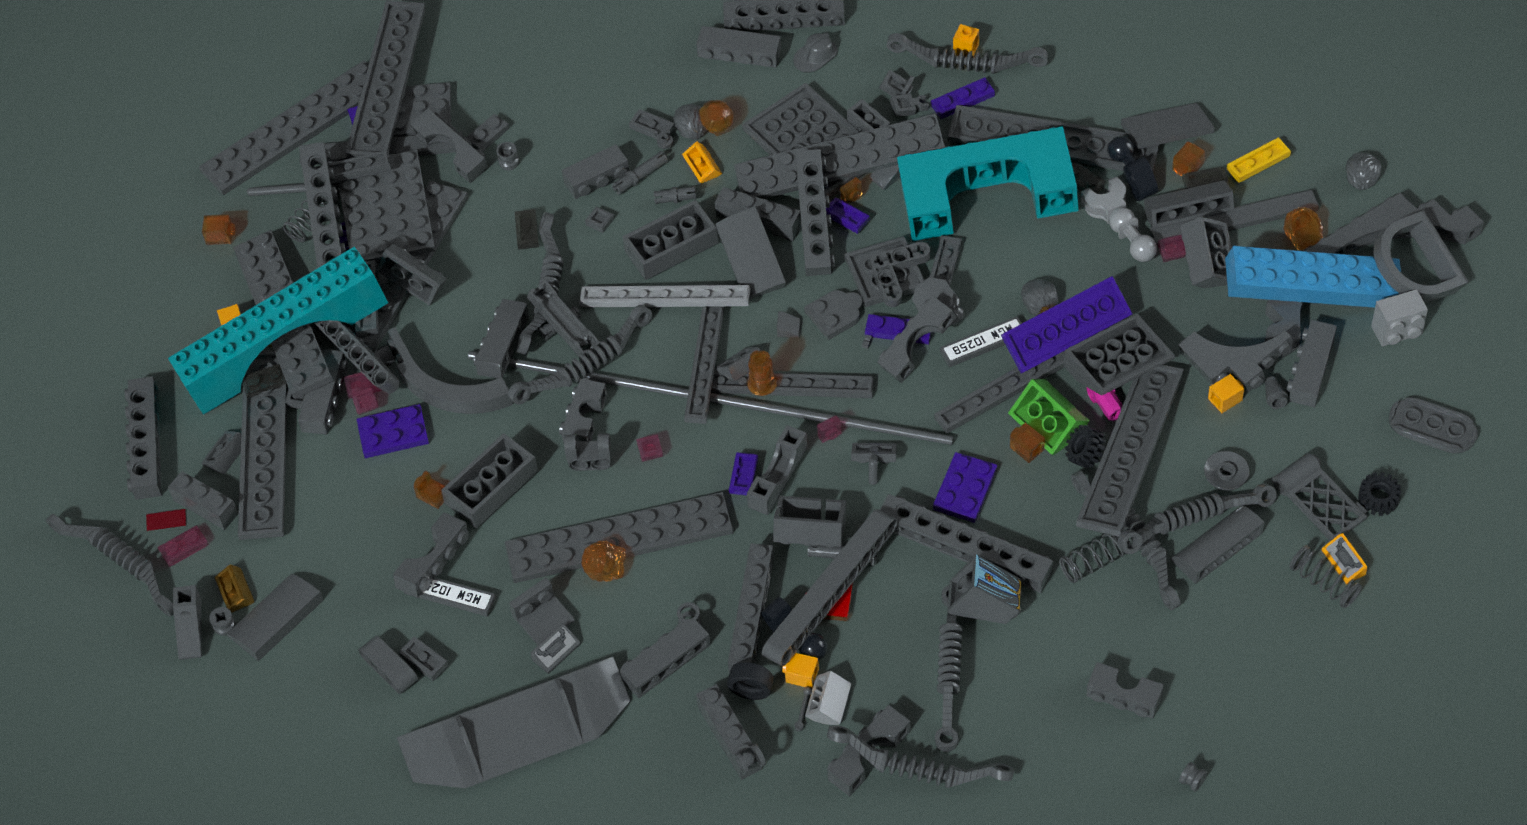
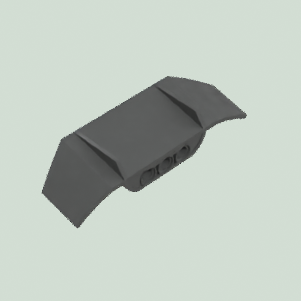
(516, 728)

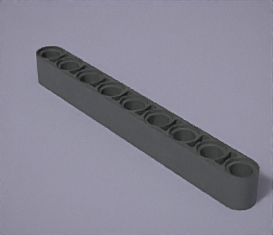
(829, 587)

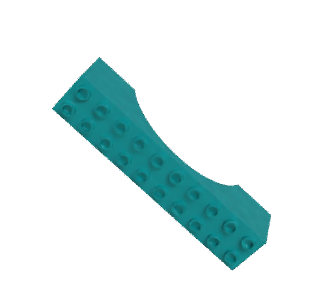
(218, 361)

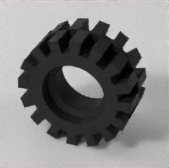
(1085, 446)
(1379, 482)

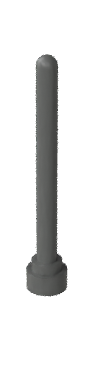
(281, 189)

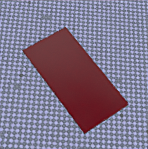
(166, 519)

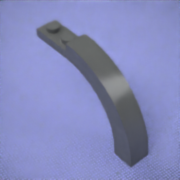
(445, 396)

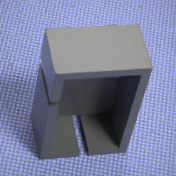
(800, 521)

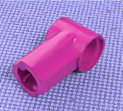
(1108, 403)

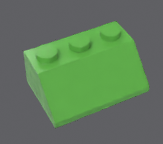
(1048, 414)

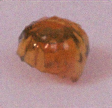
(716, 116)

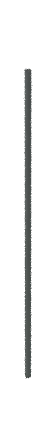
(737, 402)

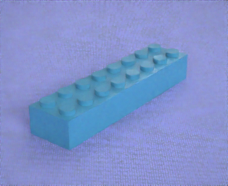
(1306, 277)

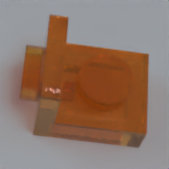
(429, 490)

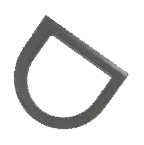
(1434, 250)

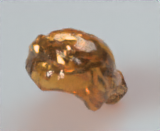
(1305, 230)
(606, 562)

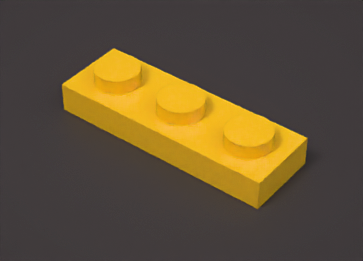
(1258, 160)

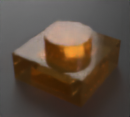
(851, 190)

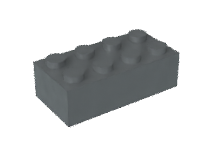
(670, 239)
(489, 480)

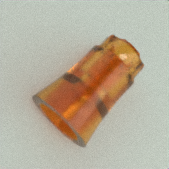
(761, 376)

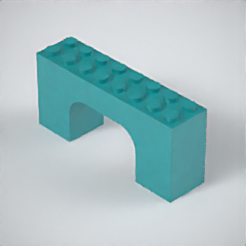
(1031, 159)

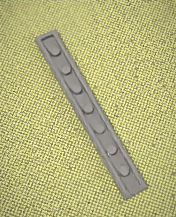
(665, 296)

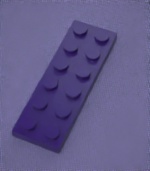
(1066, 324)

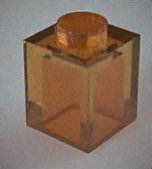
(1188, 159)
(218, 229)
(1027, 442)

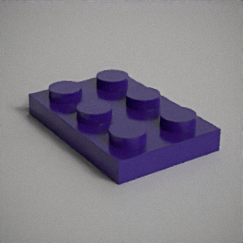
(392, 431)
(965, 487)

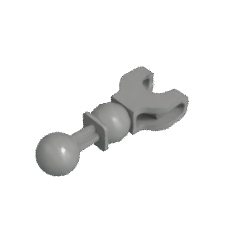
(1113, 210)

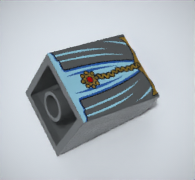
(984, 592)

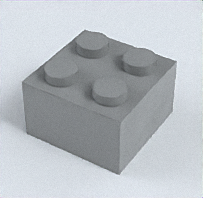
(1399, 318)

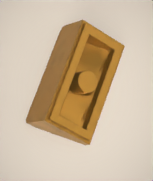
(234, 588)

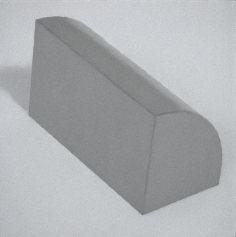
(828, 699)

